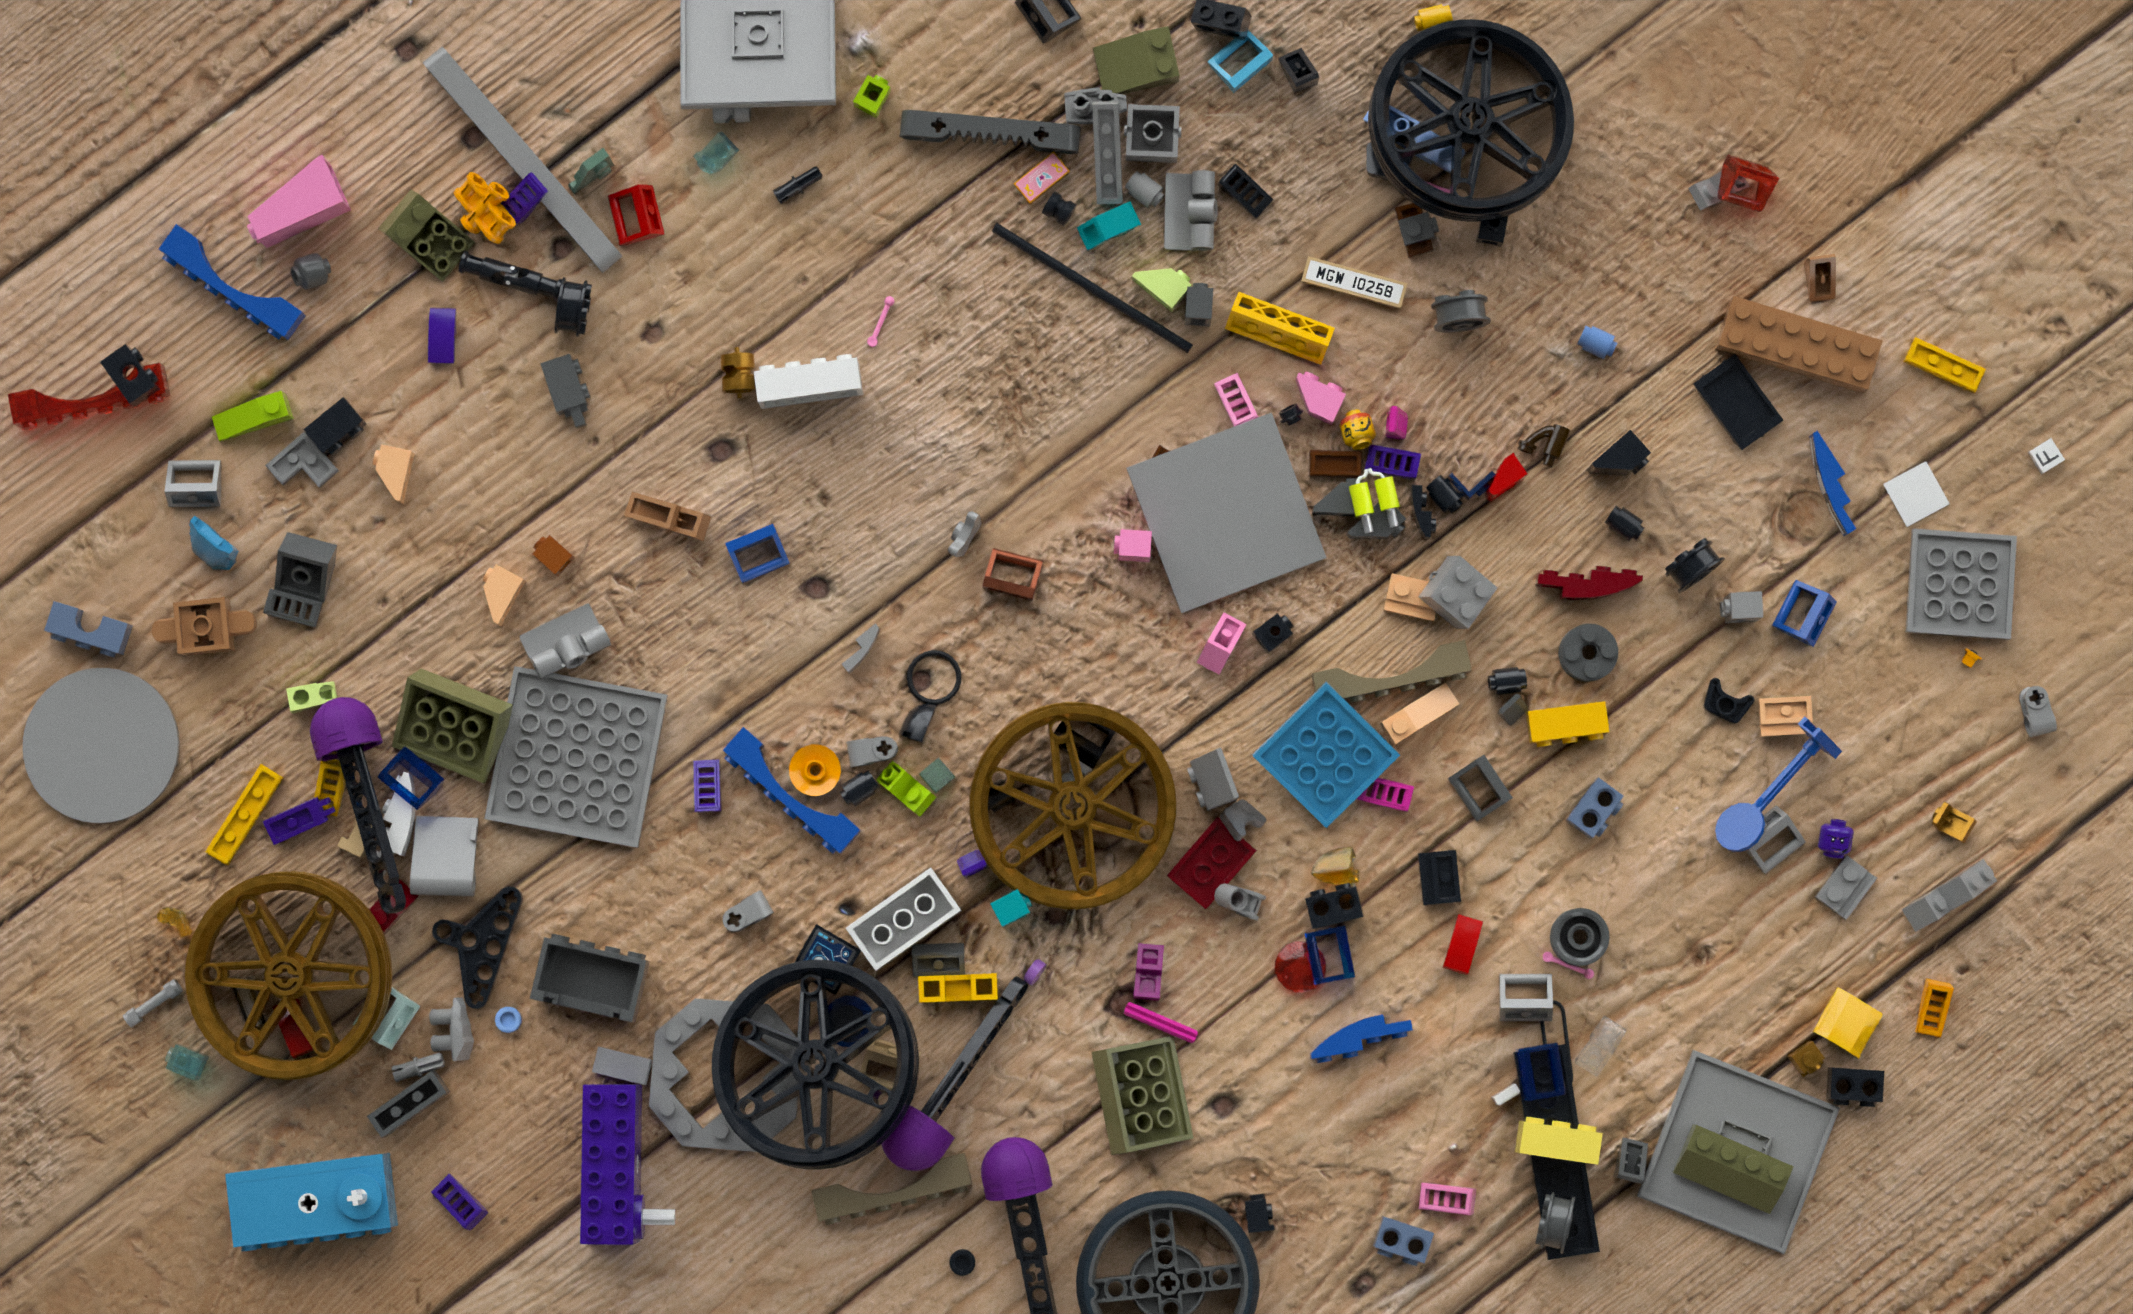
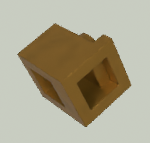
(1807, 1058)

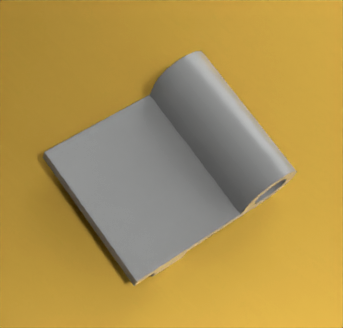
(444, 856)

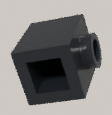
(1492, 231)

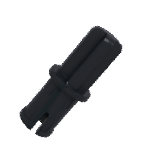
(797, 184)

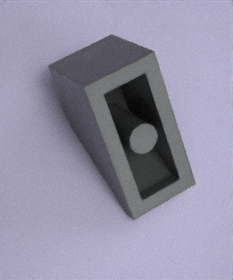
(1337, 502)
(1380, 526)

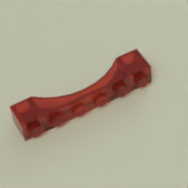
(33, 407)

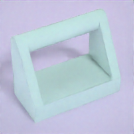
(395, 1020)

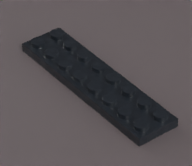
(1558, 1175)

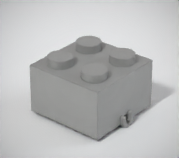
(1152, 133)
(1457, 592)

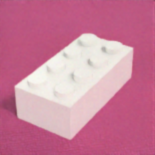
(808, 382)
(903, 919)

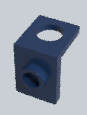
(1479, 489)

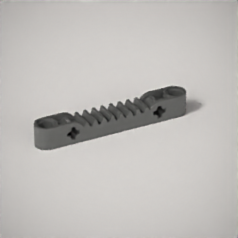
(920, 127)

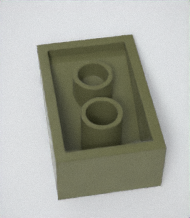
(1137, 62)

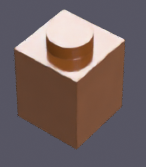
(552, 554)

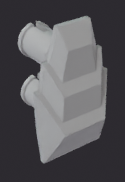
(1079, 104)
(460, 1038)

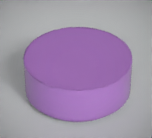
(1034, 972)

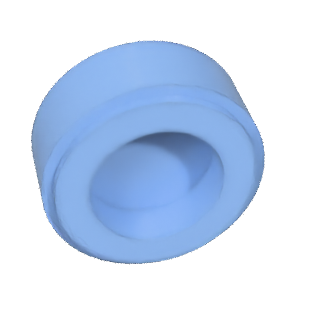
(508, 1019)

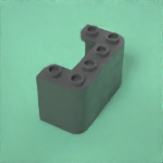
(590, 978)

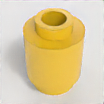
(1432, 16)

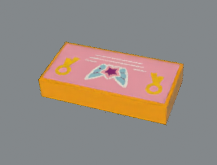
(1041, 178)

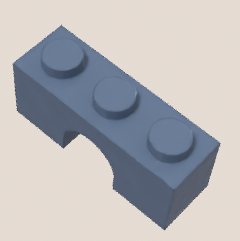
(65, 623)

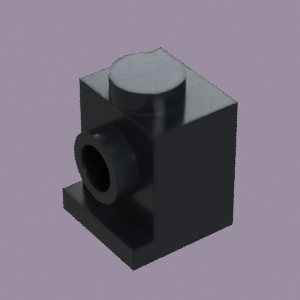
(1269, 641)
(1258, 1213)

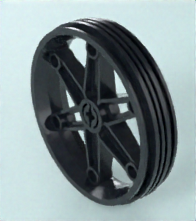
(1489, 36)
(807, 1053)

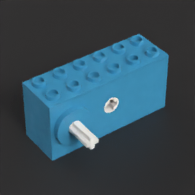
(275, 1206)

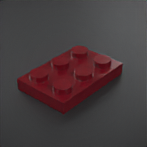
(1210, 862)

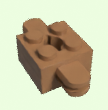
(204, 626)

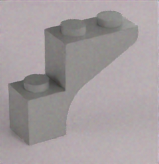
(1949, 895)

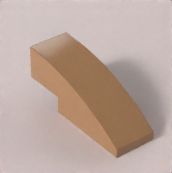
(667, 516)

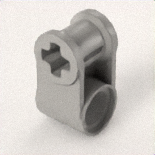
(2038, 713)
(866, 751)
(1239, 900)
(751, 910)

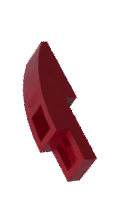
(1598, 585)

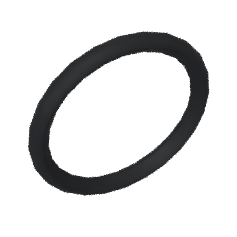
(934, 653)

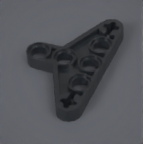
(485, 931)

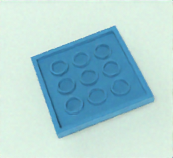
(1326, 754)

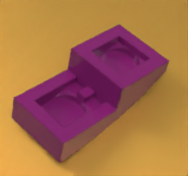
(1148, 971)

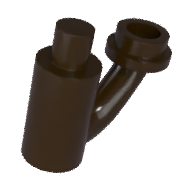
(1555, 444)

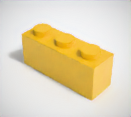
(1567, 723)

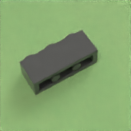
(408, 1104)

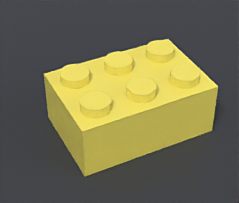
(1558, 1140)

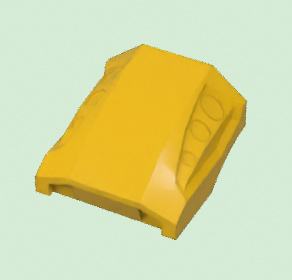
(1847, 1022)

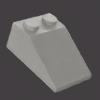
(1213, 780)

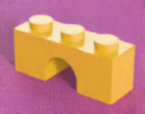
(958, 988)

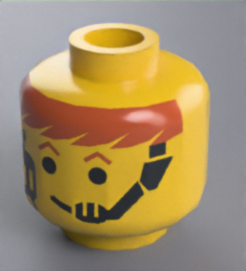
(1357, 429)

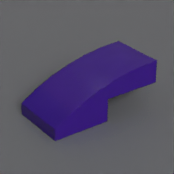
(441, 335)

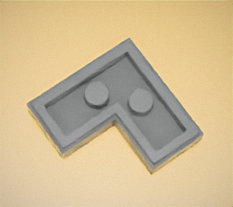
(302, 455)

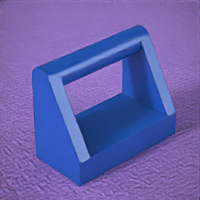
(750, 540)
(1815, 619)

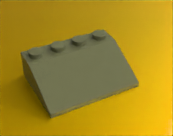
(451, 724)
(1142, 1095)

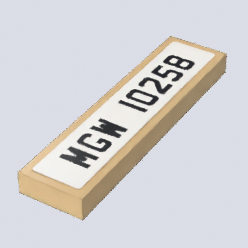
(1354, 282)

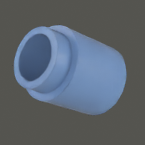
(1597, 342)

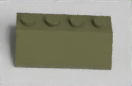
(1732, 1169)

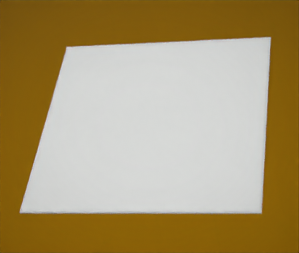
(1916, 494)

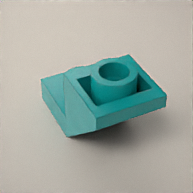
(1108, 225)

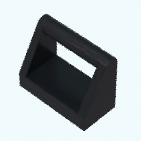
(1043, 21)
(1087, 751)

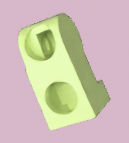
(310, 696)

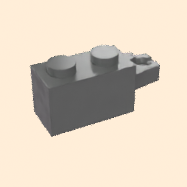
(566, 388)

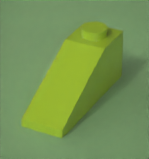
(253, 416)

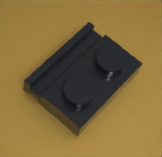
(1439, 877)

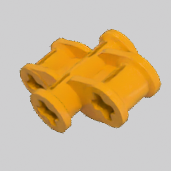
(484, 208)

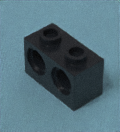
(1221, 19)
(1336, 913)
(1855, 1080)

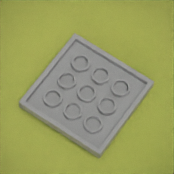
(1961, 584)

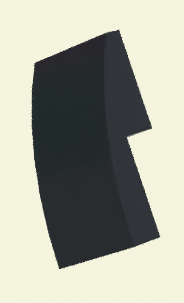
(1423, 519)

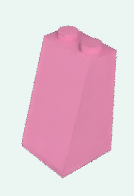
(299, 205)

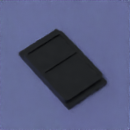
(1737, 402)

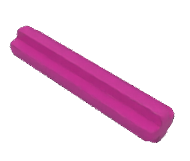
(1160, 1022)

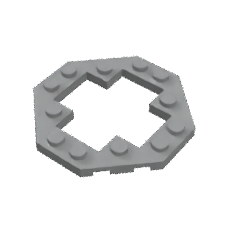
(669, 1070)

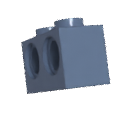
(1590, 804)
(1405, 1234)

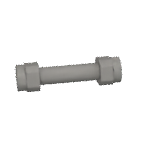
(171, 990)

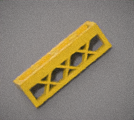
(1278, 331)

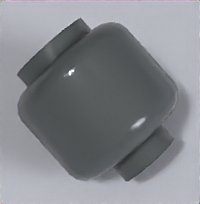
(310, 271)

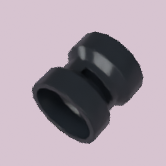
(1059, 208)

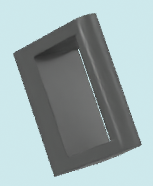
(1491, 778)

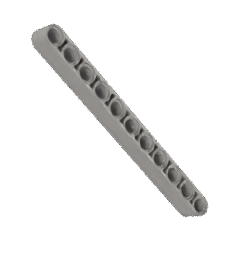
(521, 158)

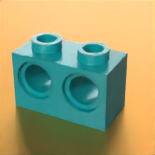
(1011, 907)

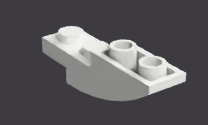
(402, 818)

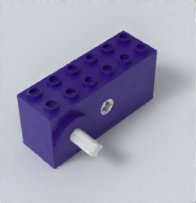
(611, 1167)

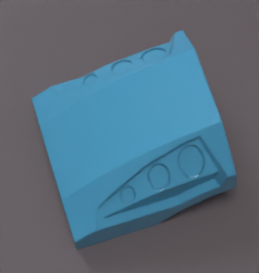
(210, 546)

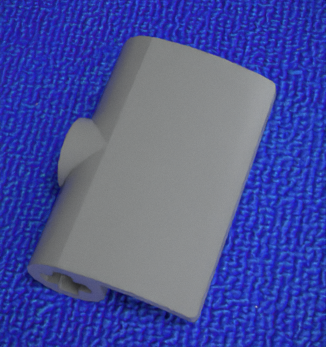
(1190, 211)
(565, 641)

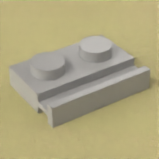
(1845, 887)

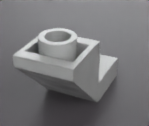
(1706, 191)

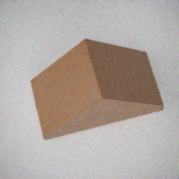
(1821, 277)

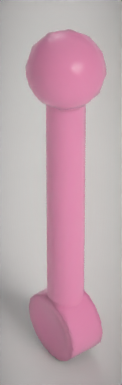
(872, 341)
(1588, 973)

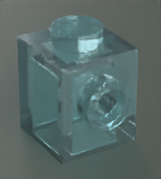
(186, 1061)

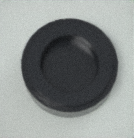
(962, 1262)

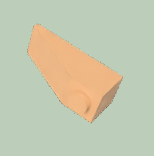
(1419, 714)

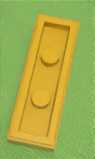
(1944, 365)

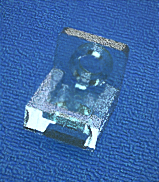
(716, 154)

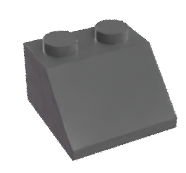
(305, 567)

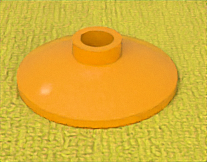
(801, 766)

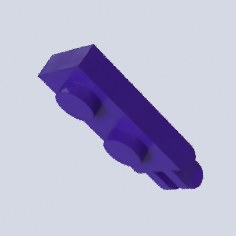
(297, 819)

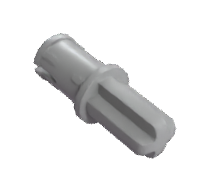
(418, 1067)

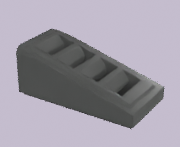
(270, 603)

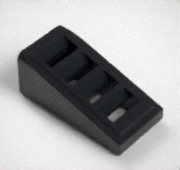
(1251, 184)

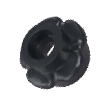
(1291, 414)

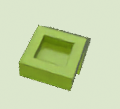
(906, 788)

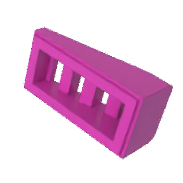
(1396, 423)
(1404, 806)

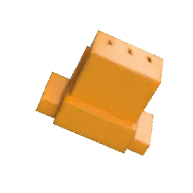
(1970, 657)

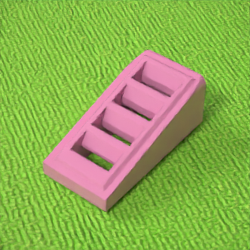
(1229, 382)
(1470, 1198)

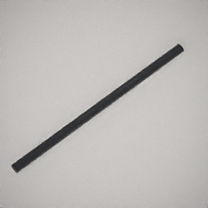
(1092, 288)

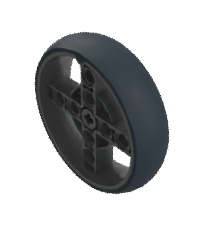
(1147, 1266)

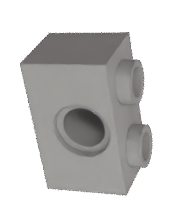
(1742, 607)

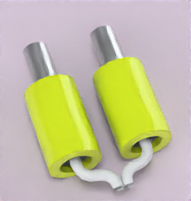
(1363, 503)

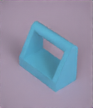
(1249, 70)

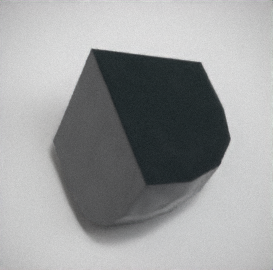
(917, 722)

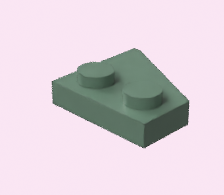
(595, 167)

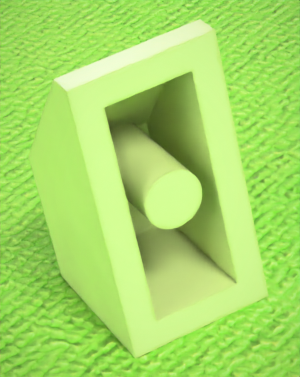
(1164, 285)

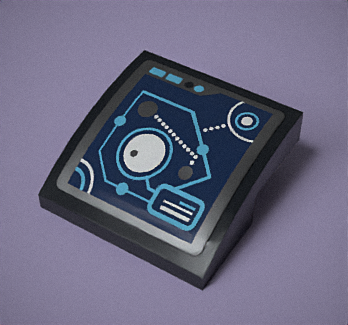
(827, 946)

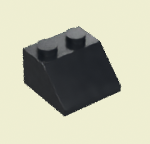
(1622, 457)

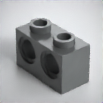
(1199, 305)

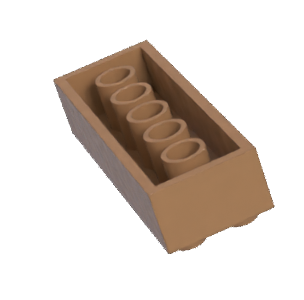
(1798, 344)

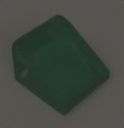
(937, 775)

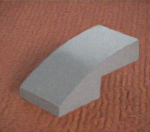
(866, 643)
(622, 1065)

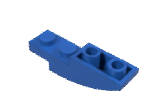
(1348, 1039)

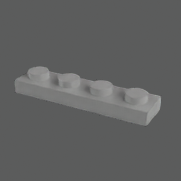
(1107, 152)

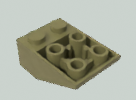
(426, 235)

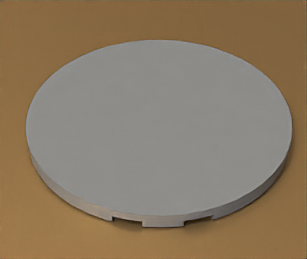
(100, 745)

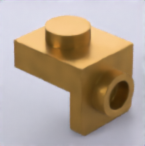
(1953, 822)

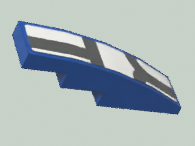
(1828, 473)

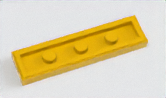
(244, 814)

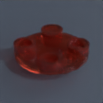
(1294, 967)

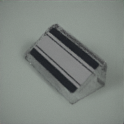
(245, 1000)

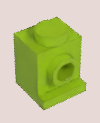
(871, 85)

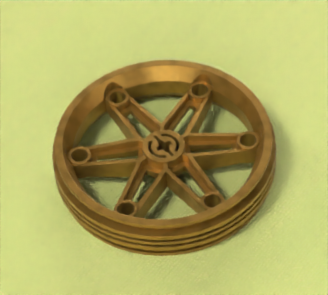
(1156, 844)
(199, 981)

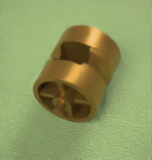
(738, 373)

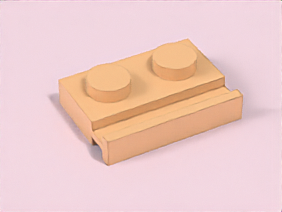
(1404, 598)
(1783, 714)

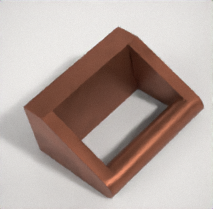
(1008, 587)

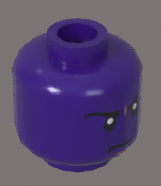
(1835, 838)

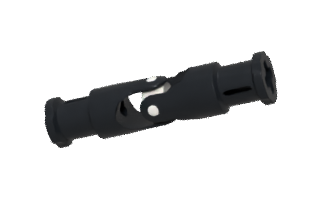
(515, 277)

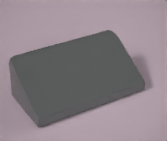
(938, 959)

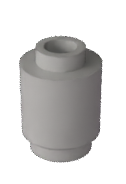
(1144, 189)

